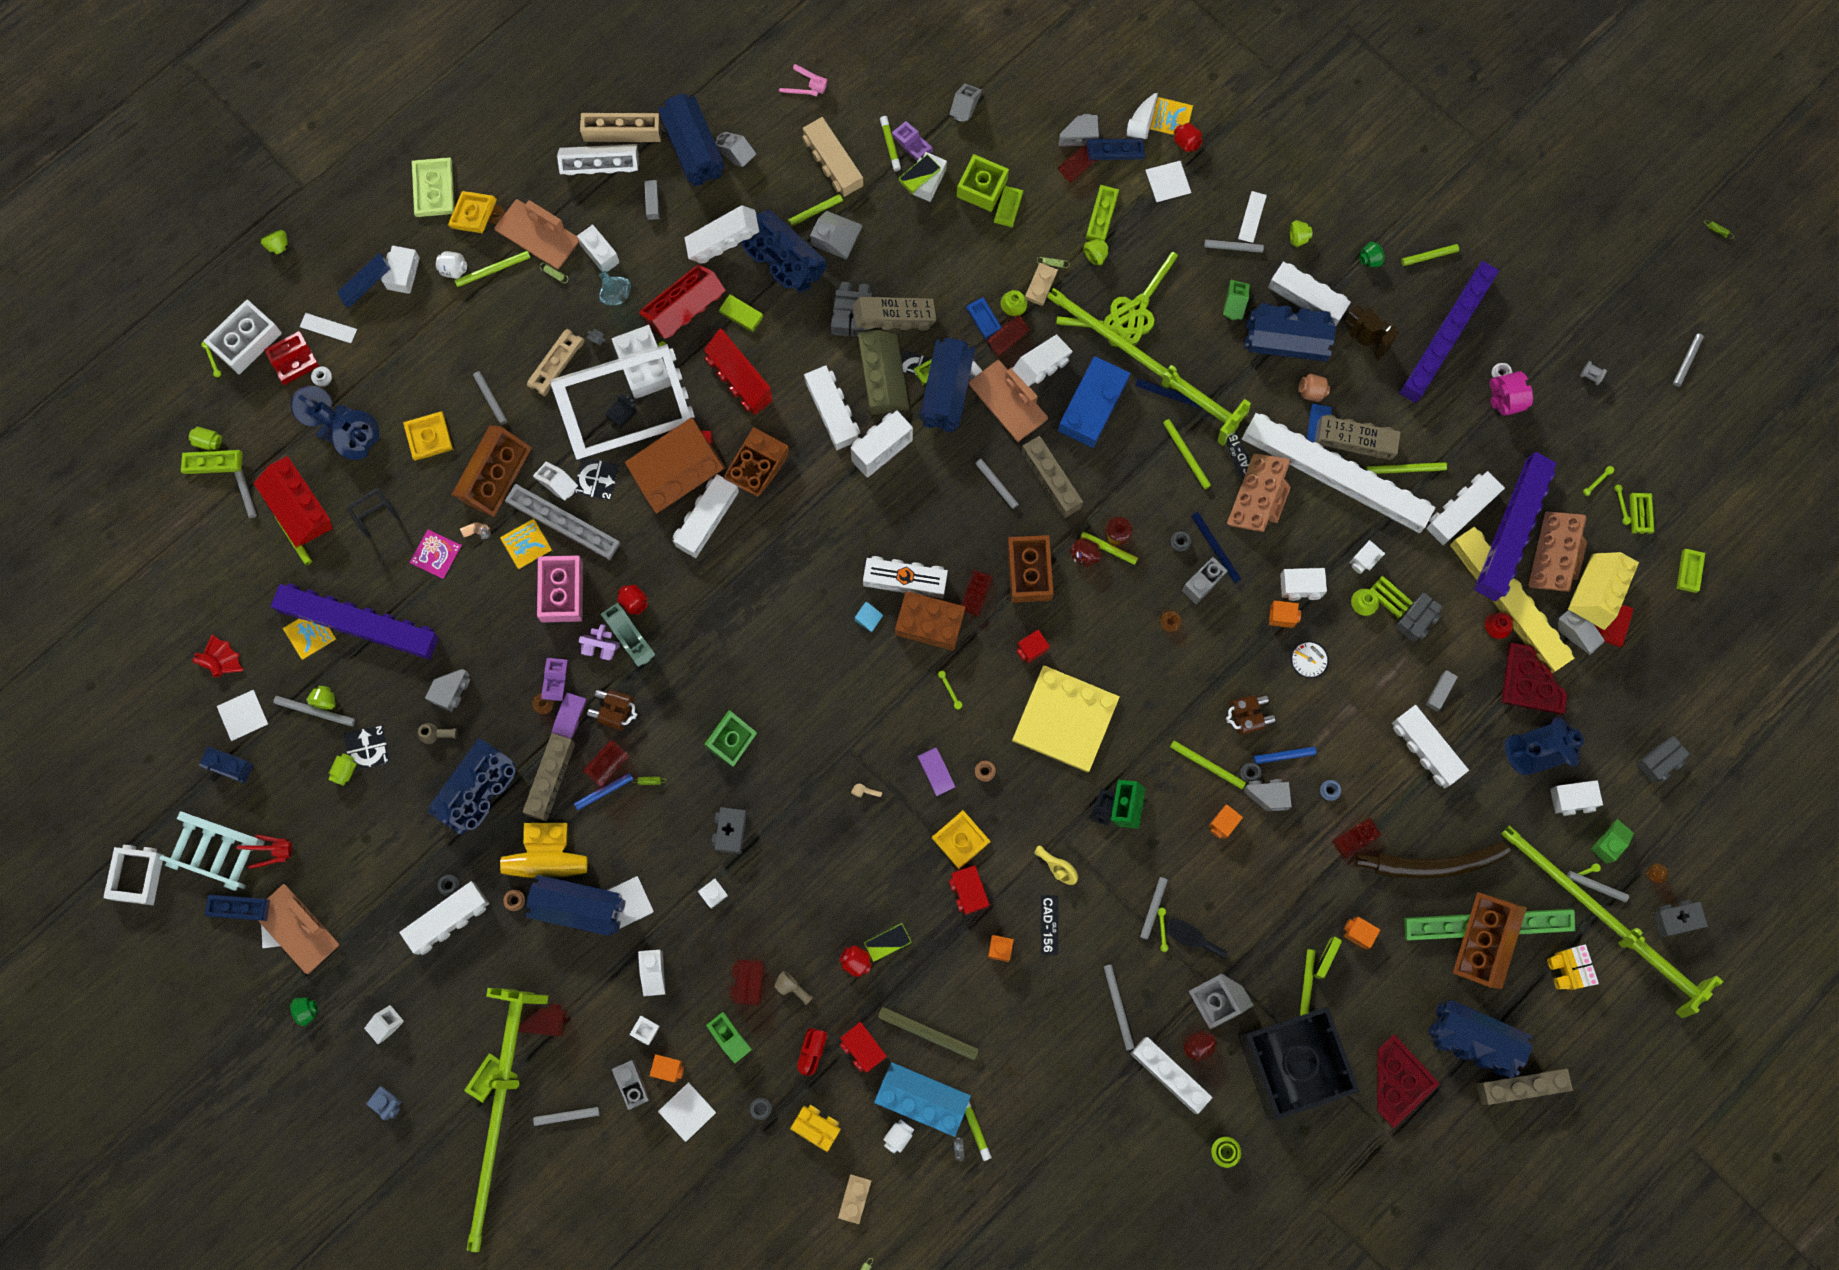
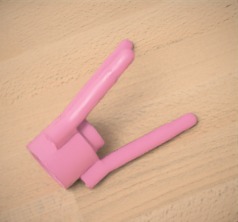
(816, 82)

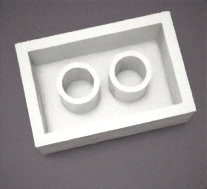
(242, 337)
(647, 376)
(881, 443)

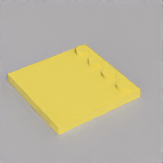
(1065, 719)

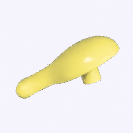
(1060, 868)

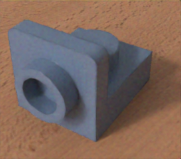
(384, 1103)

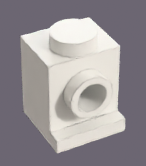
(1366, 557)

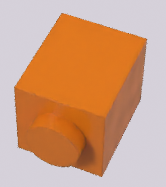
(1284, 614)
(1224, 822)
(1361, 932)
(1000, 948)
(667, 1068)

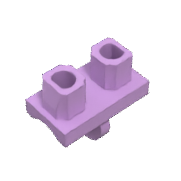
(589, 643)

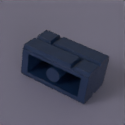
(226, 765)

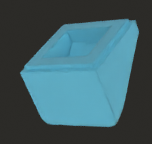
(868, 616)

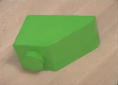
(1236, 300)
(1613, 842)
(728, 1037)

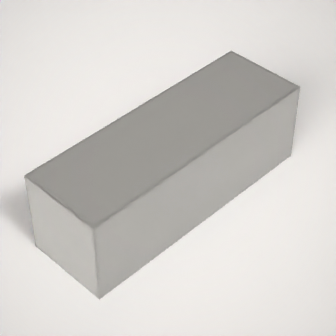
(652, 200)
(1441, 690)

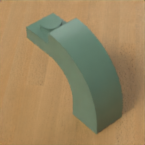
(628, 635)

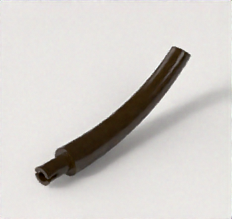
(1434, 868)

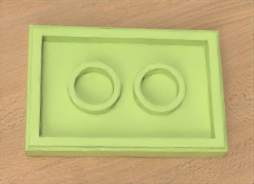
(433, 187)

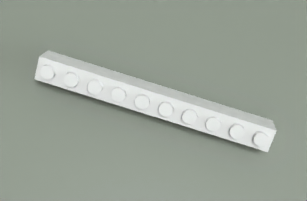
(1339, 473)

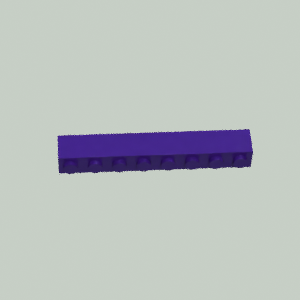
(1449, 332)
(1515, 527)
(354, 621)

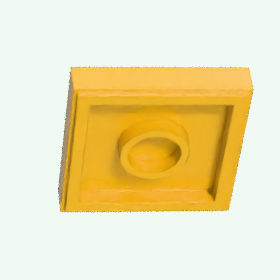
(472, 212)
(428, 436)
(960, 839)

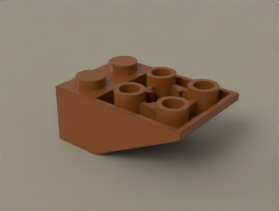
(757, 462)

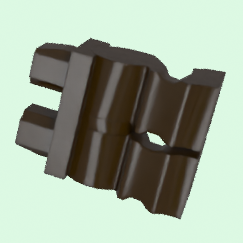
(1370, 330)

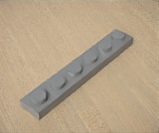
(562, 522)

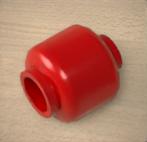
(1188, 137)
(632, 599)
(855, 961)

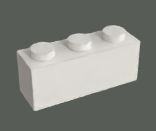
(1042, 361)

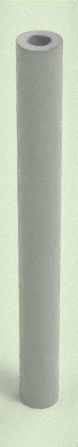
(314, 711)
(1119, 1007)

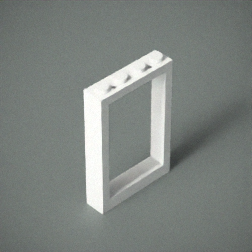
(559, 384)

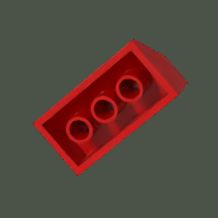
(682, 301)
(738, 373)
(292, 502)

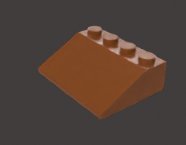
(674, 465)

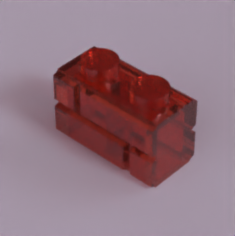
(606, 763)
(747, 982)

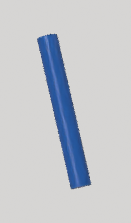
(1284, 755)
(603, 791)

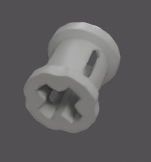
(1593, 373)

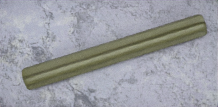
(928, 1033)

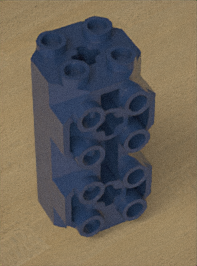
(691, 139)
(787, 254)
(1288, 334)
(947, 384)
(467, 793)
(575, 906)
(1480, 1038)

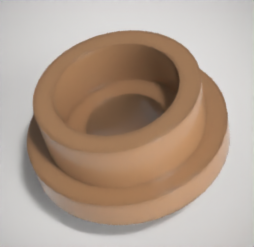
(985, 764)
(508, 897)

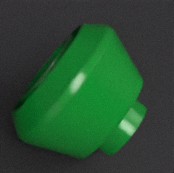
(1372, 255)
(303, 1010)

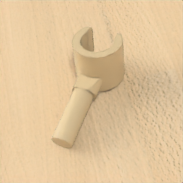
(859, 789)

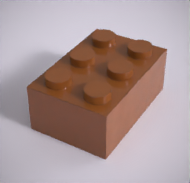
(1030, 568)
(929, 620)

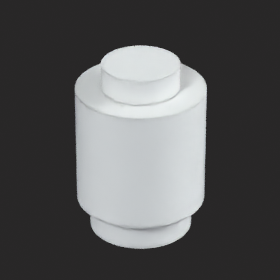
(898, 1136)

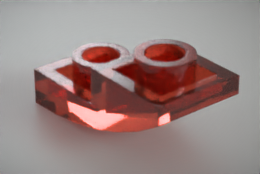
(1076, 164)
(1008, 335)
(976, 592)
(1356, 838)

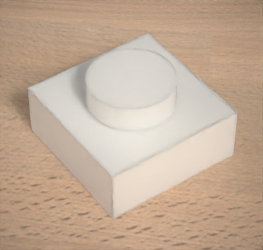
(712, 893)
(644, 1030)

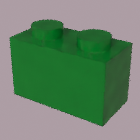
(1128, 804)

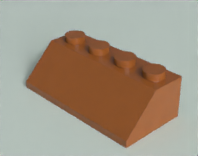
(491, 470)
(1489, 940)

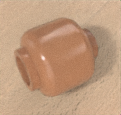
(1314, 387)

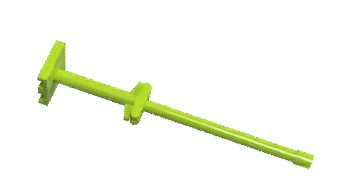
(1169, 375)
(1630, 939)
(501, 1081)

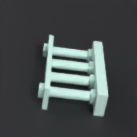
(209, 830)

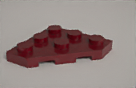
(1530, 682)
(1400, 1081)

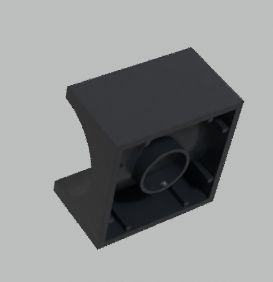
(1298, 1064)

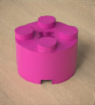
(1511, 393)

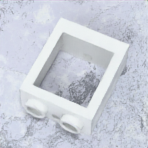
(151, 880)

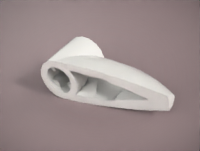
(1141, 121)

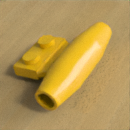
(544, 854)

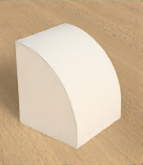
(383, 1024)

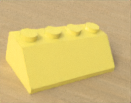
(1603, 587)

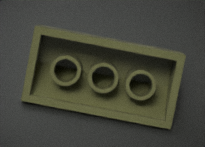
(883, 372)

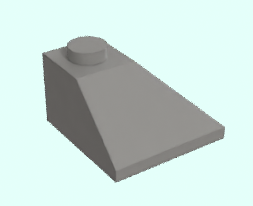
(835, 234)
(1220, 1000)

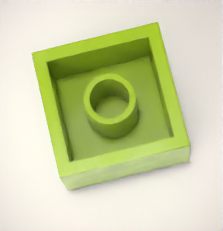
(982, 183)

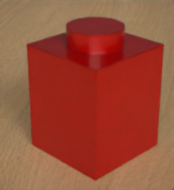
(1032, 647)

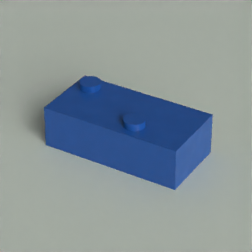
(1093, 402)

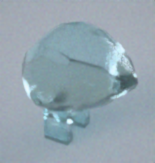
(614, 289)

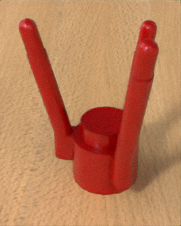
(280, 848)

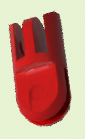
(811, 1051)

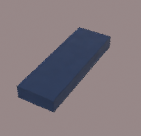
(1115, 149)
(364, 280)
(237, 907)

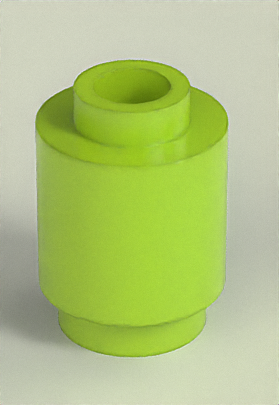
(205, 439)
(342, 769)

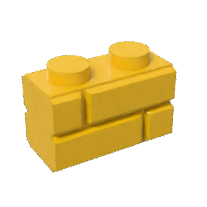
(816, 1128)

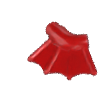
(218, 658)

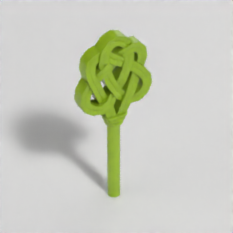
(1129, 307)

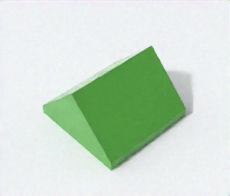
(730, 738)

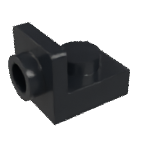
(621, 410)
(1103, 807)

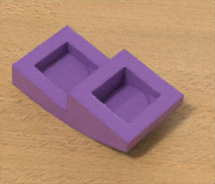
(910, 140)
(554, 679)
(569, 715)
(936, 771)

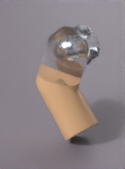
(477, 528)

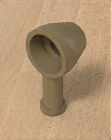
(435, 733)
(786, 984)

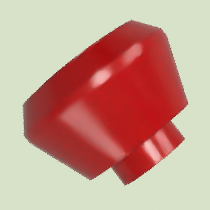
(1494, 624)

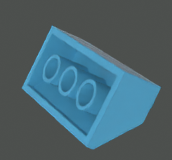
(922, 1099)

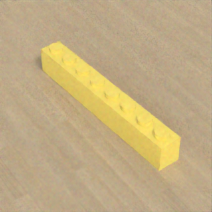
(1526, 619)

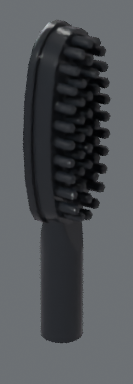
(1191, 936)

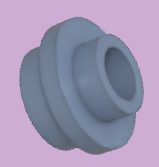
(1336, 790)

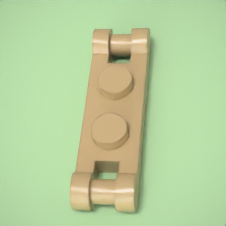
(555, 361)

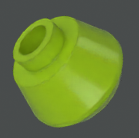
(1300, 233)
(275, 241)
(1096, 251)
(1013, 303)
(1365, 602)
(321, 698)
(1224, 1159)

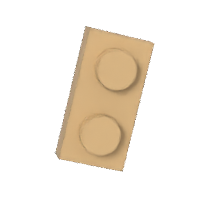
(1041, 284)
(854, 1199)

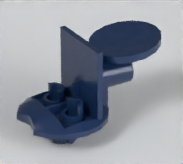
(314, 407)
(1544, 748)

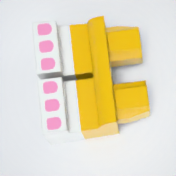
(1570, 959)

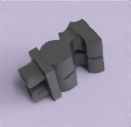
(844, 309)

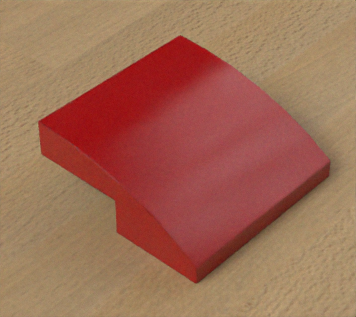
(291, 358)
(1617, 630)

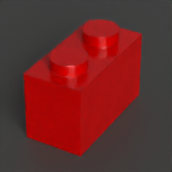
(969, 890)
(862, 1047)

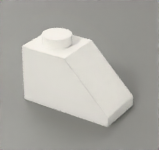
(555, 480)
(652, 972)

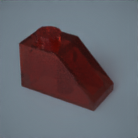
(546, 1021)

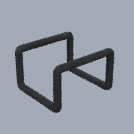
(358, 521)

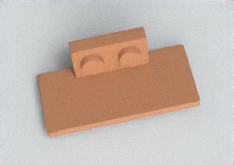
(537, 232)
(1009, 400)
(1261, 493)
(1559, 552)
(298, 930)

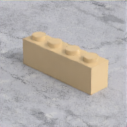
(620, 127)
(832, 157)

